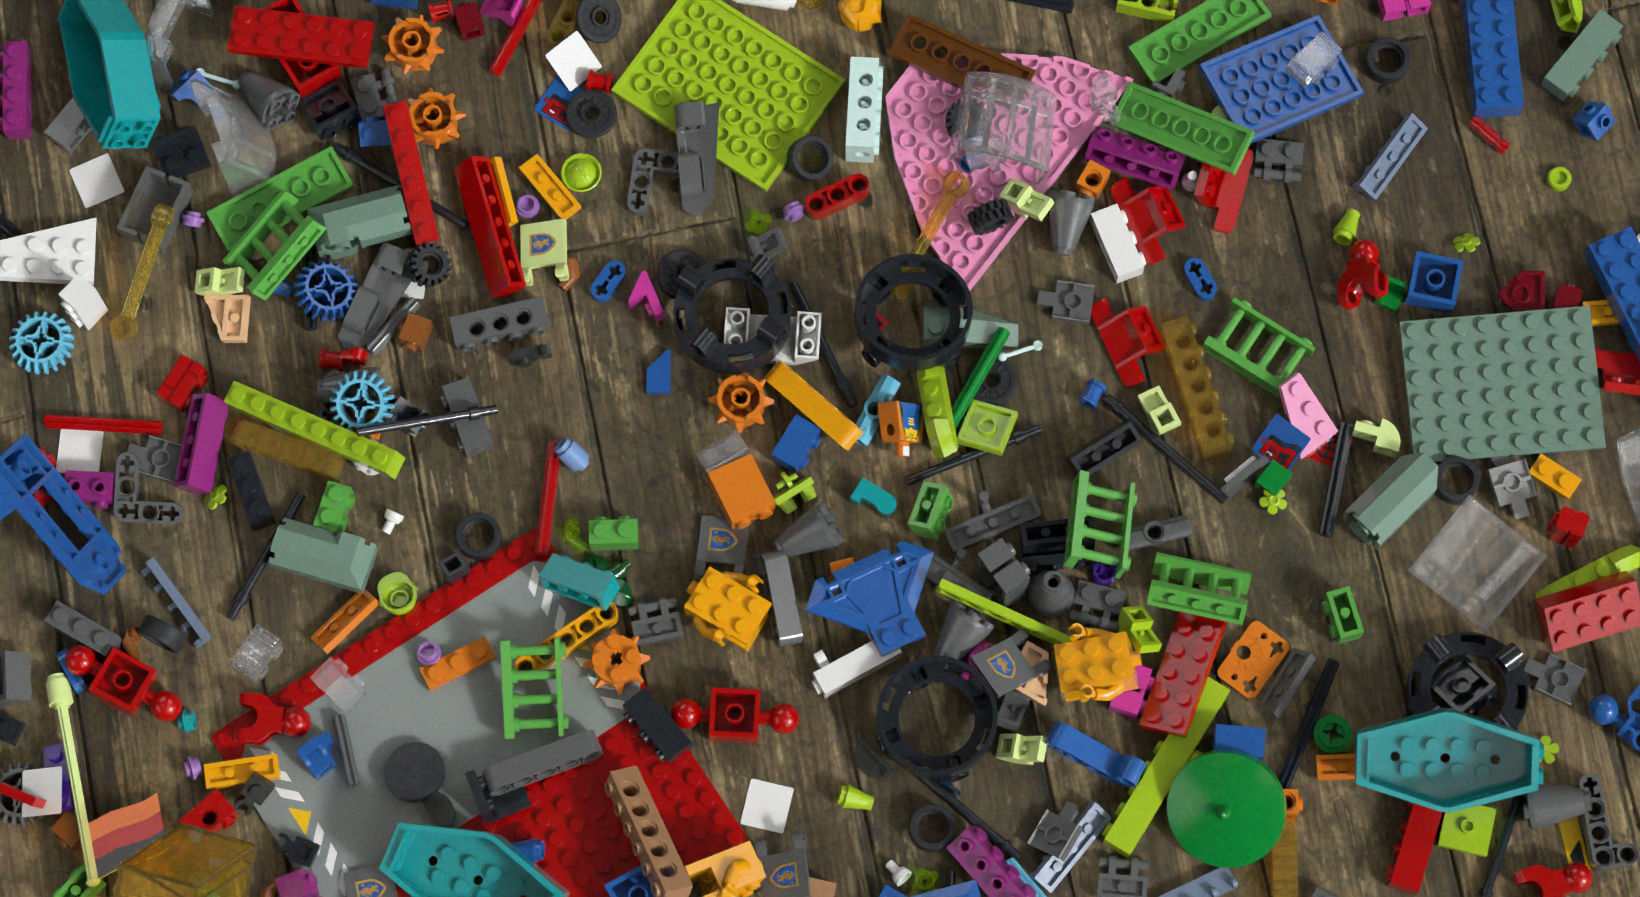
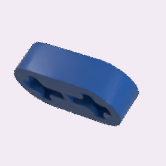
(604, 277)
(1195, 282)
(78, 682)

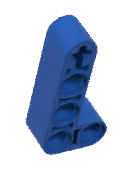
(1117, 768)

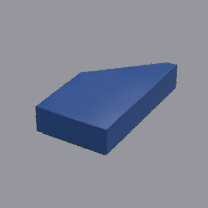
(660, 375)

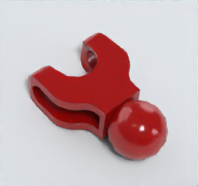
(1361, 275)
(271, 720)
(1573, 878)

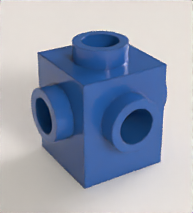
(1593, 120)

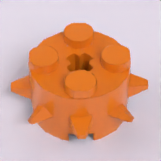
(405, 34)
(434, 105)
(741, 388)
(619, 675)

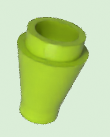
(1346, 229)
(854, 798)

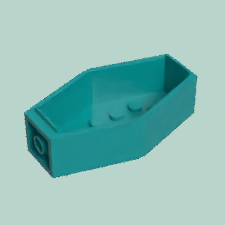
(110, 71)
(1453, 785)
(462, 857)

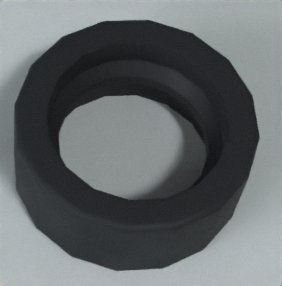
(1385, 77)
(826, 151)
(1467, 466)
(471, 519)
(162, 634)
(932, 846)

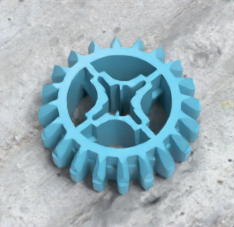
(59, 346)
(364, 391)

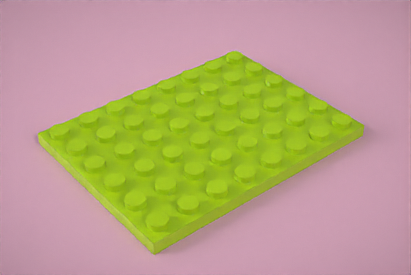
(762, 84)

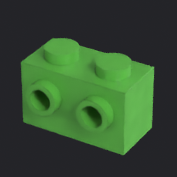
(335, 507)
(931, 510)
(613, 534)
(1343, 615)
(77, 886)

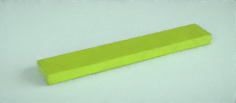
(1001, 613)

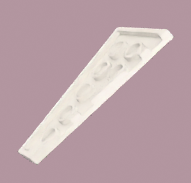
(50, 254)

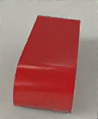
(842, 187)

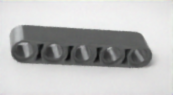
(542, 762)

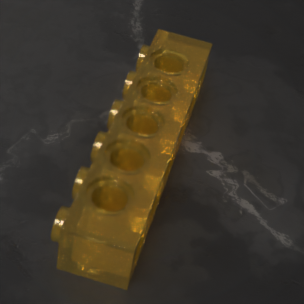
(1208, 446)

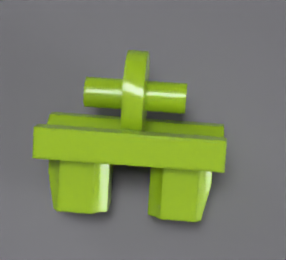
(803, 487)

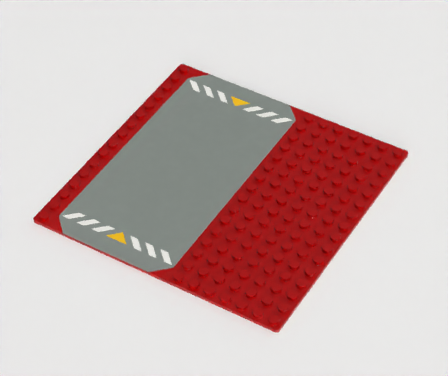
(467, 729)

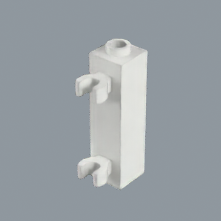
(849, 668)

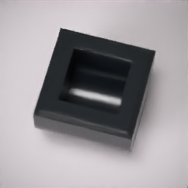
(454, 567)

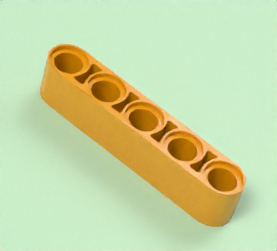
(813, 405)
(573, 631)

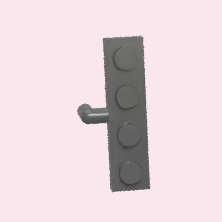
(992, 522)
(941, 569)

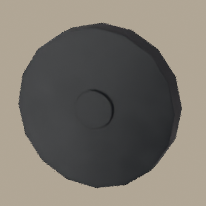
(414, 772)

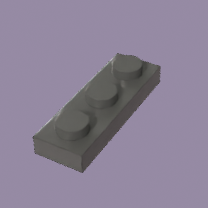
(1286, 683)

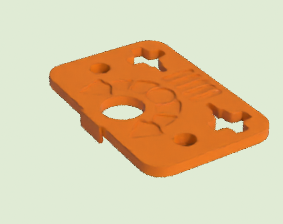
(1259, 662)

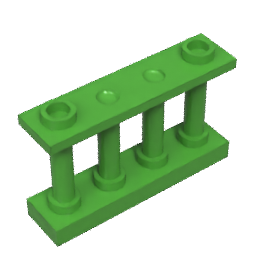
(286, 257)
(1237, 359)
(1078, 530)
(1194, 600)
(512, 675)

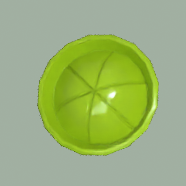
(581, 172)

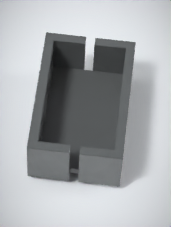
(150, 191)
(1000, 566)

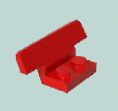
(1223, 192)
(1148, 216)
(1127, 338)
(1619, 371)

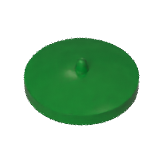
(1226, 808)

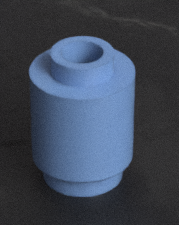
(572, 454)

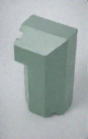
(361, 221)
(1393, 498)
(322, 555)

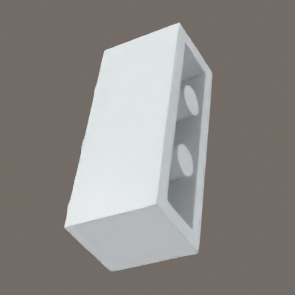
(1117, 243)
(82, 303)

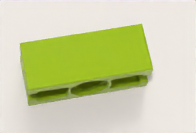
(1152, 12)

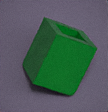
(1394, 296)
(1273, 478)

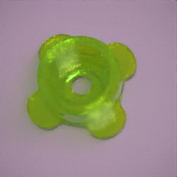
(756, 216)
(922, 874)

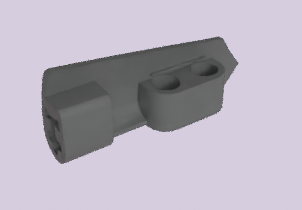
(696, 154)
(376, 297)

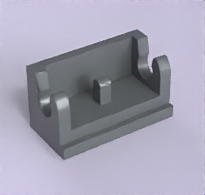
(68, 128)

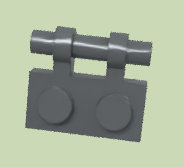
(368, 97)
(1278, 154)
(1099, 599)
(656, 628)
(1119, 885)

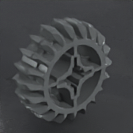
(16, 816)

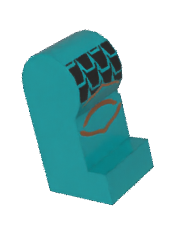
(874, 497)

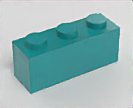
(579, 581)

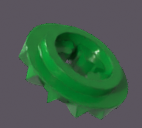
(1342, 729)

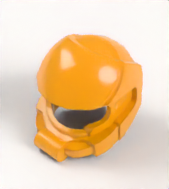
(860, 14)

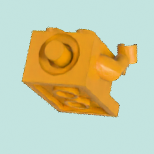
(726, 608)
(1097, 665)
(728, 873)

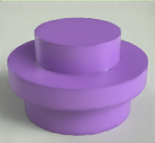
(527, 206)
(793, 211)
(192, 219)
(428, 653)
(192, 767)

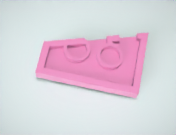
(1305, 412)

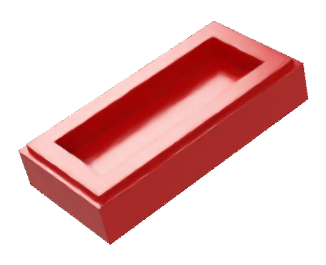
(22, 795)

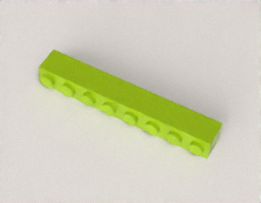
(314, 430)
(1160, 773)

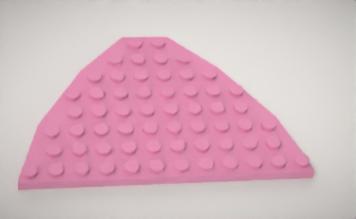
(922, 146)

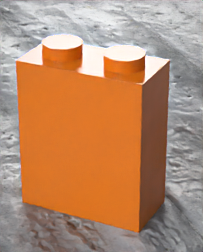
(741, 492)

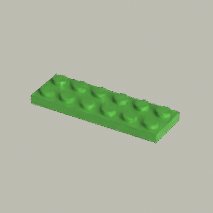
(1196, 36)
(1183, 128)
(311, 181)

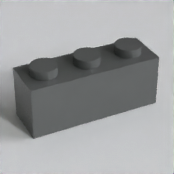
(473, 434)
(82, 630)

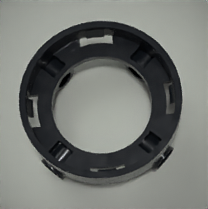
(947, 290)
(703, 344)
(1505, 659)
(919, 675)

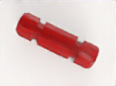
(1489, 134)

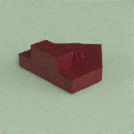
(1524, 292)

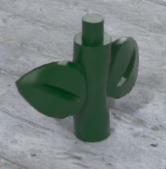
(624, 595)

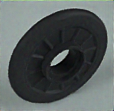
(590, 28)
(591, 127)
(670, 264)
(1003, 389)

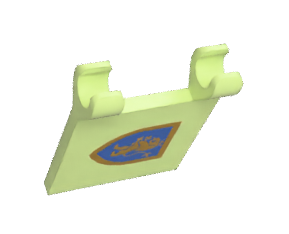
(544, 246)

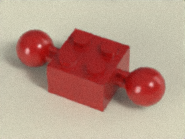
(123, 683)
(735, 715)

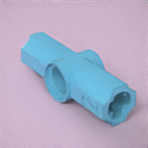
(883, 392)

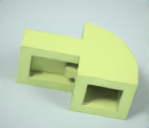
(1025, 200)
(219, 282)
(1158, 410)
(1385, 437)
(1021, 748)

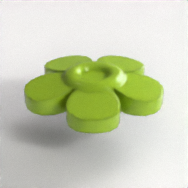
(1466, 242)
(215, 497)
(1273, 502)
(1548, 749)

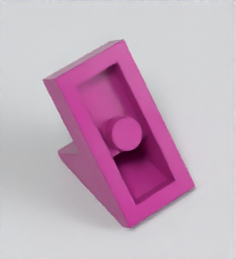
(502, 9)
(643, 293)

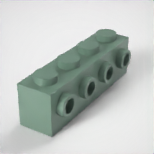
(1582, 55)

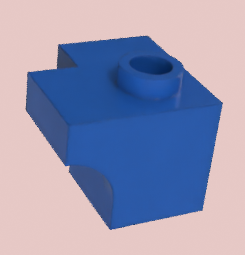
(183, 86)
(317, 755)

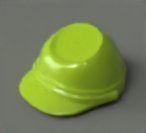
(397, 593)

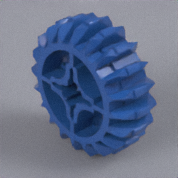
(327, 307)

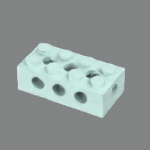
(864, 109)

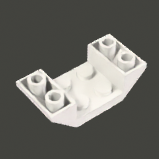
(800, 346)

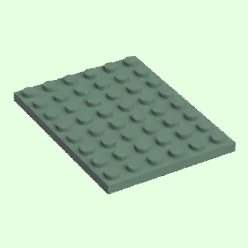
(1502, 384)

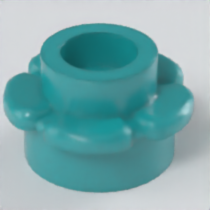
(187, 721)

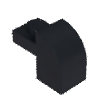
(405, 410)

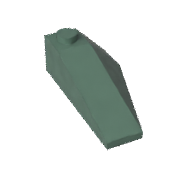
(981, 330)

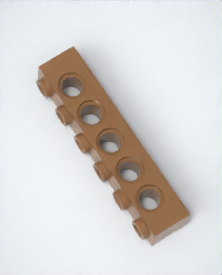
(647, 833)

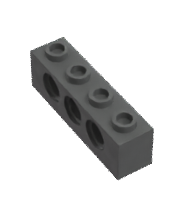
(487, 318)

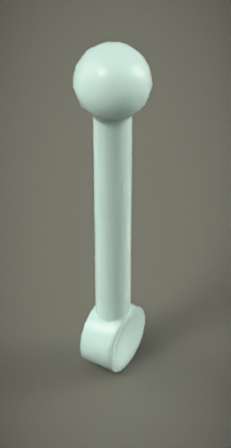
(235, 84)
(1037, 345)

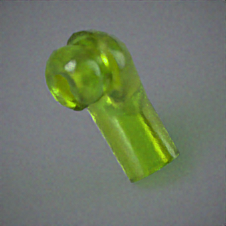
(571, 535)

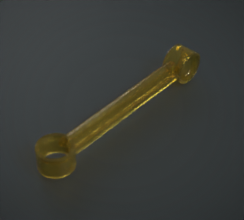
(161, 220)
(934, 223)

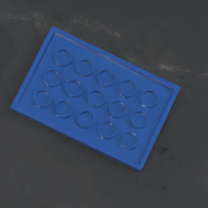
(1265, 97)

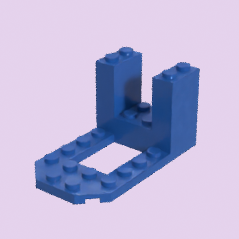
(21, 474)

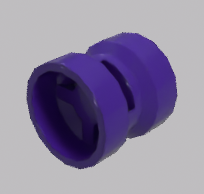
(1105, 570)

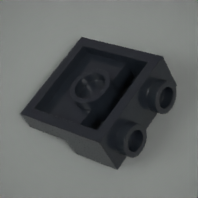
(330, 110)
(1464, 687)

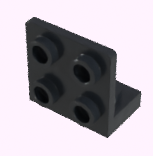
(181, 152)
(496, 807)

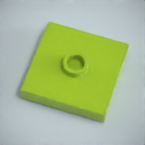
(987, 427)
(1468, 830)

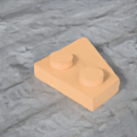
(230, 316)
(1037, 687)

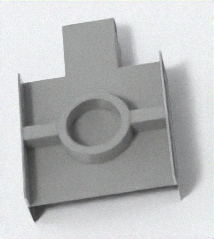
(1511, 486)

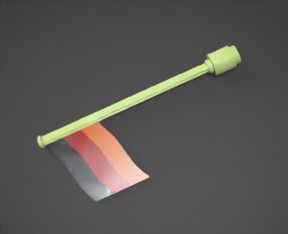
(117, 833)

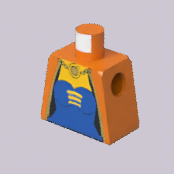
(901, 424)

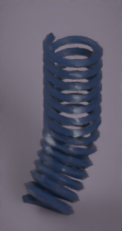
(952, 789)

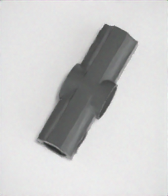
(1169, 529)

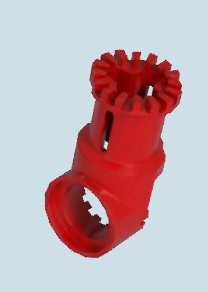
(338, 359)

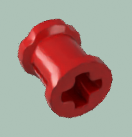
(441, 10)
(599, 81)

